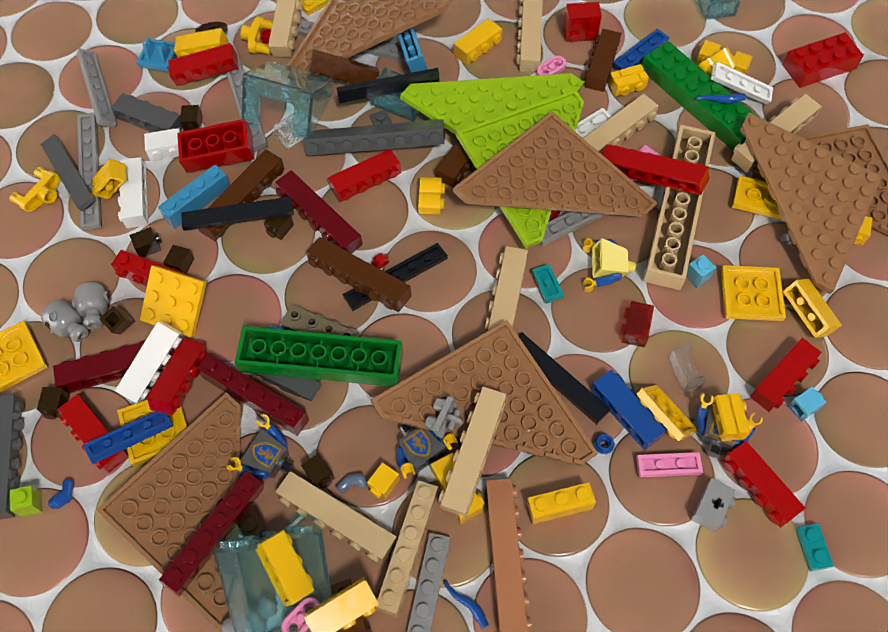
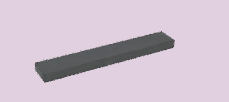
(68, 172)

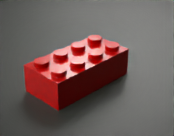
(822, 60)
(215, 145)

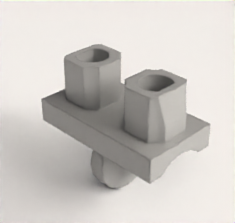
(447, 418)

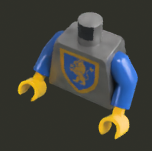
(708, 429)
(420, 449)
(265, 454)

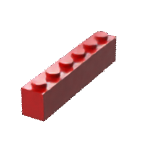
(658, 169)

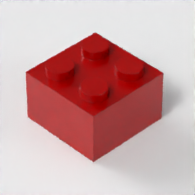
(582, 21)

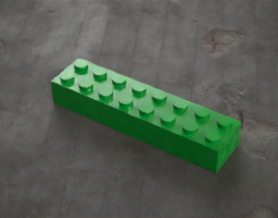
(685, 82)
(319, 356)

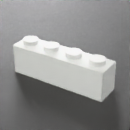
(134, 194)
(148, 362)

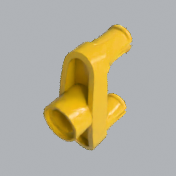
(252, 35)
(40, 193)

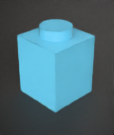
(700, 271)
(807, 403)

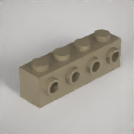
(301, 320)

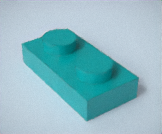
(547, 283)
(814, 547)

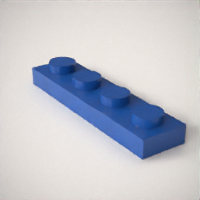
(636, 54)
(127, 436)

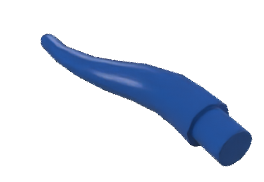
(728, 99)
(475, 609)

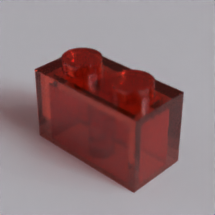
(637, 324)

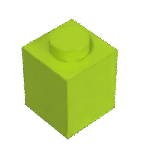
(26, 501)

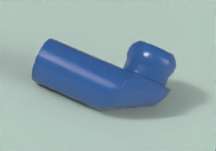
(62, 497)

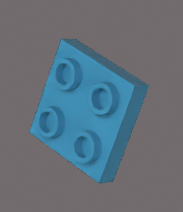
(156, 54)

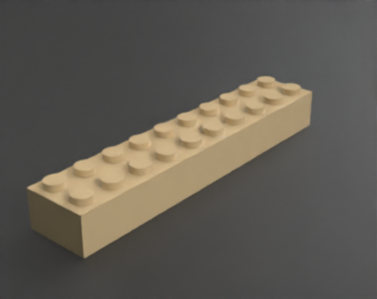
(678, 215)

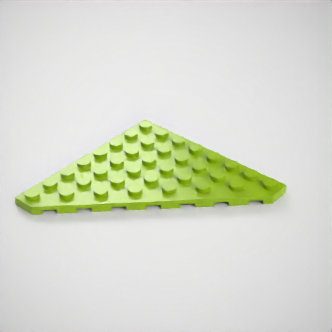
(479, 100)
(492, 136)

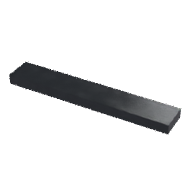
(385, 85)
(237, 213)
(403, 271)
(566, 383)

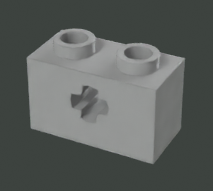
(705, 513)

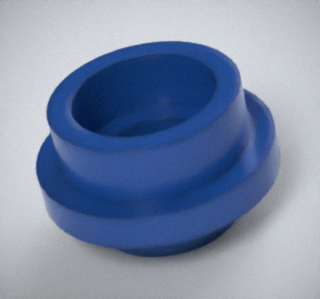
(608, 440)

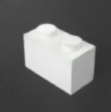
(162, 144)

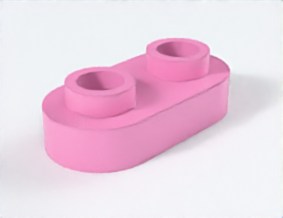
(550, 66)
(296, 616)

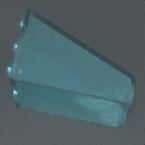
(291, 85)
(248, 589)

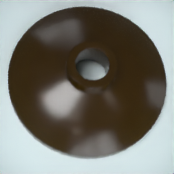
(211, 26)

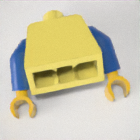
(608, 262)

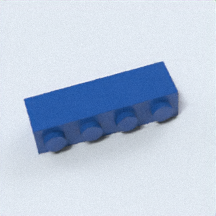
(628, 409)

